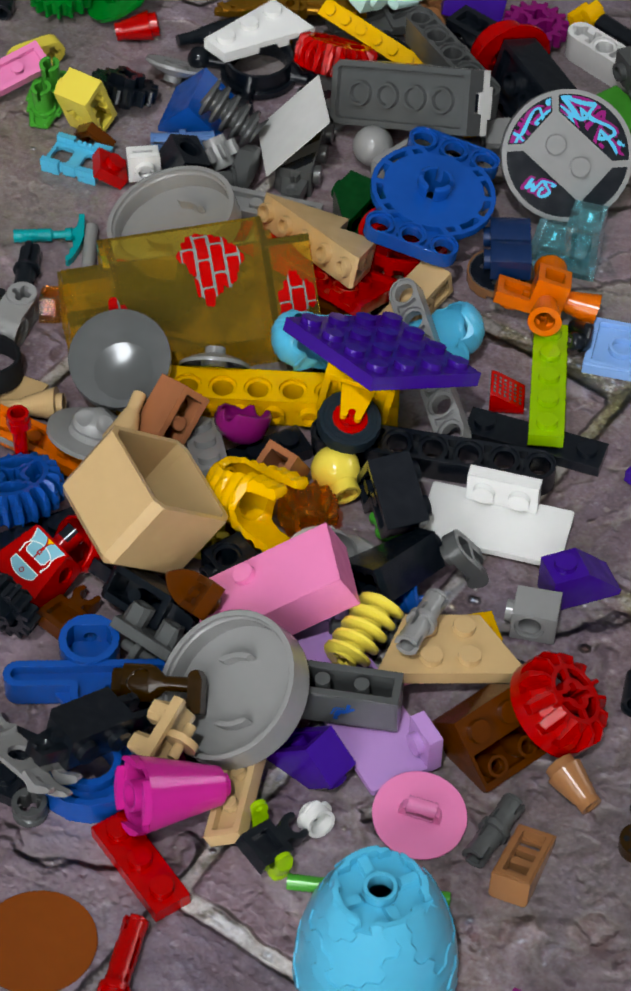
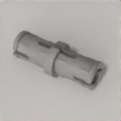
(421, 621)

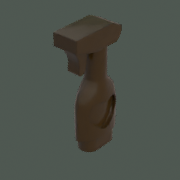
(150, 683)

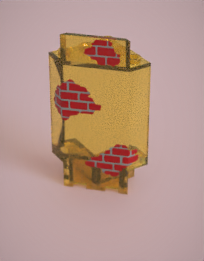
(198, 284)

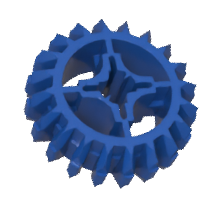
(29, 488)

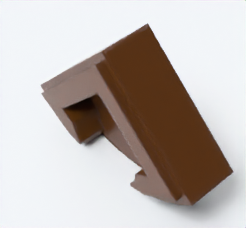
(92, 132)

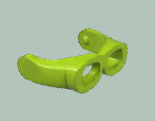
(284, 860)

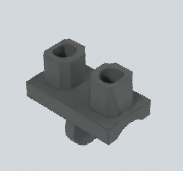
(134, 626)

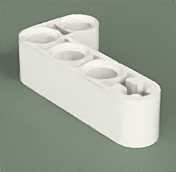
(593, 51)

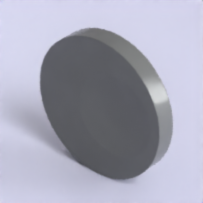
(118, 355)

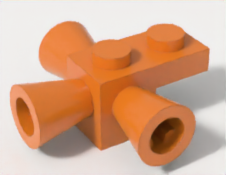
(546, 297)

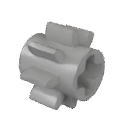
(220, 151)

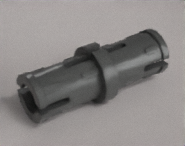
(493, 830)

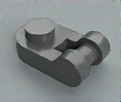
(466, 556)

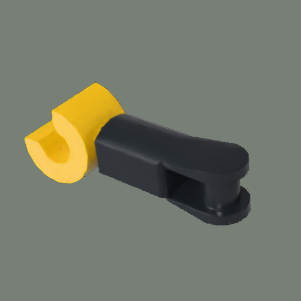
(595, 15)

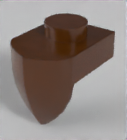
(194, 592)

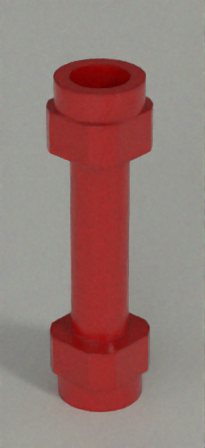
(18, 424)

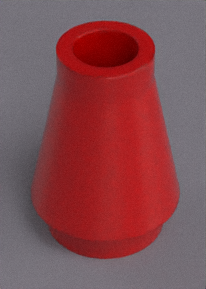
(138, 27)

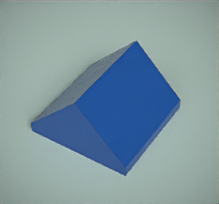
(185, 105)

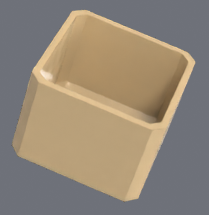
(144, 501)

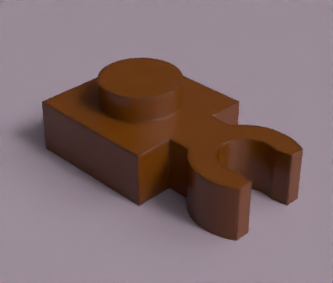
(61, 609)

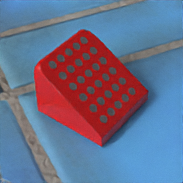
(506, 394)

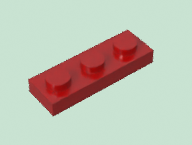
(141, 867)

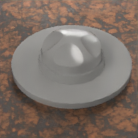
(78, 429)

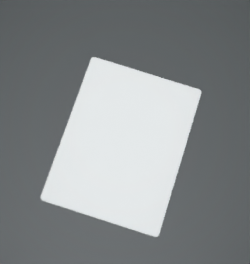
(293, 125)

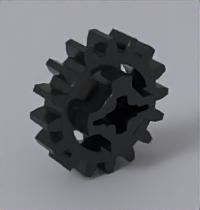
(127, 87)
(16, 610)

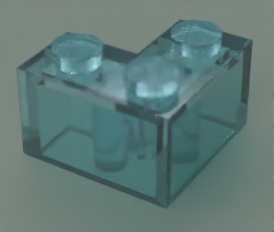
(575, 242)

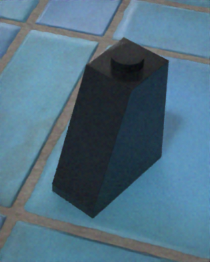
(398, 563)

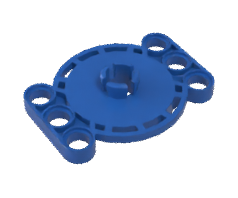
(456, 199)

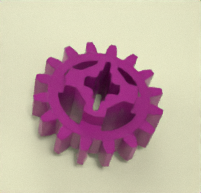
(540, 15)

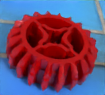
(322, 51)

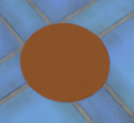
(44, 941)

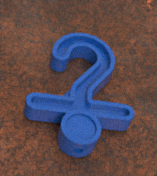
(86, 663)

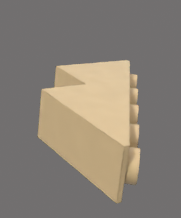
(333, 247)

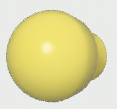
(338, 472)

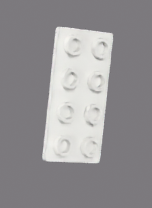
(500, 515)

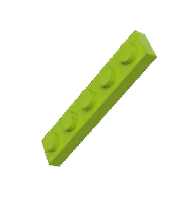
(548, 389)

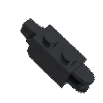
(130, 584)
(87, 729)

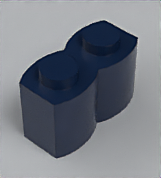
(508, 247)

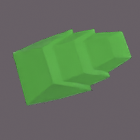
(42, 103)

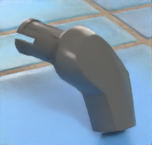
(244, 166)

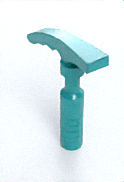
(48, 235)

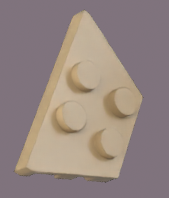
(456, 652)

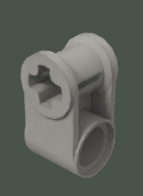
(18, 311)

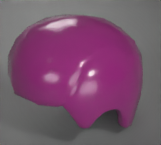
(241, 425)

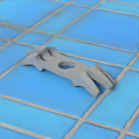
(36, 778)

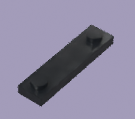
(577, 452)

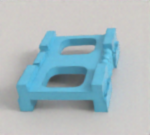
(73, 166)

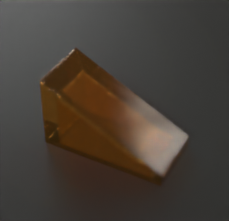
(49, 305)

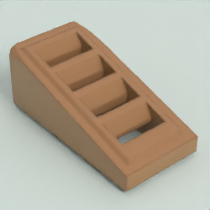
(528, 864)

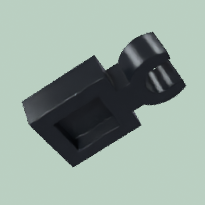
(267, 841)

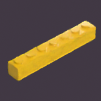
(367, 33)

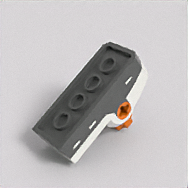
(411, 96)

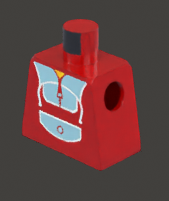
(42, 562)

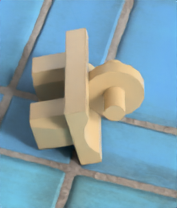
(170, 735)

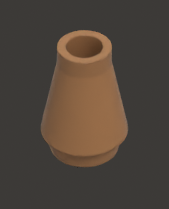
(572, 781)

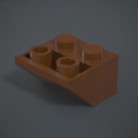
(486, 737)

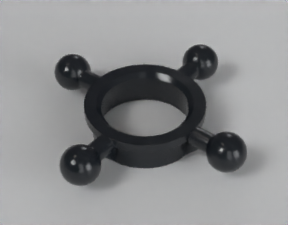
(255, 86)

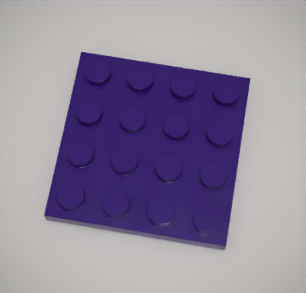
(381, 351)

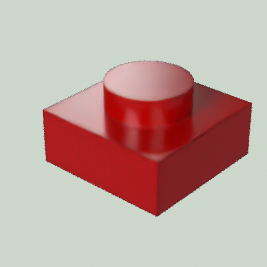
(109, 168)

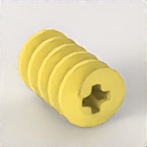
(361, 629)

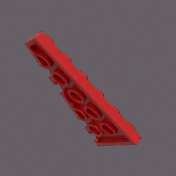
(364, 297)

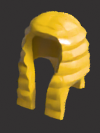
(249, 496)

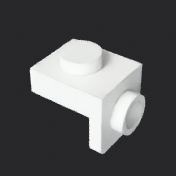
(142, 161)

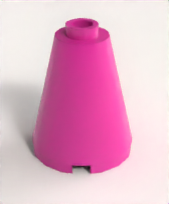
(166, 791)

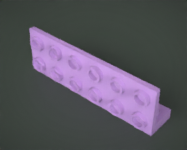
(379, 752)

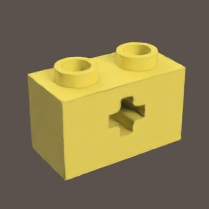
(84, 100)

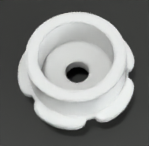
(316, 817)

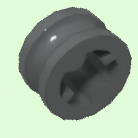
(34, 816)

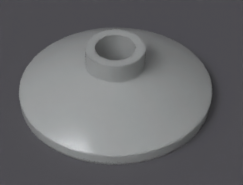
(173, 68)
(214, 357)

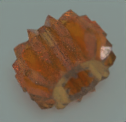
(307, 508)

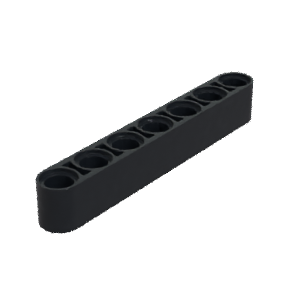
(451, 453)

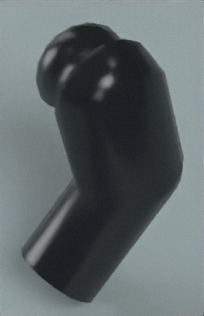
(580, 334)

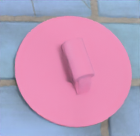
(419, 815)

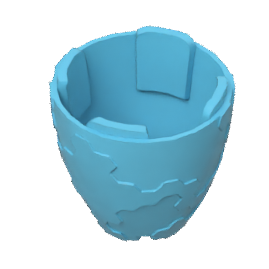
(376, 928)

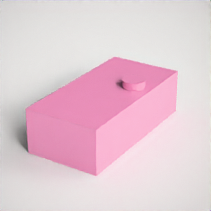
(293, 582)

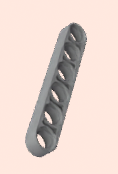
(417, 305)

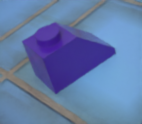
(577, 576)
(314, 757)

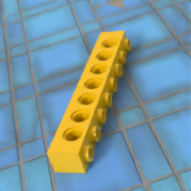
(287, 394)

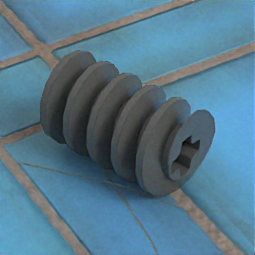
(231, 114)

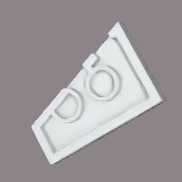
(262, 27)

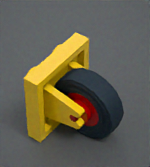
(349, 413)

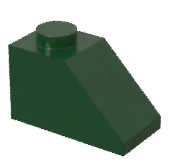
(352, 198)

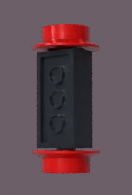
(519, 63)

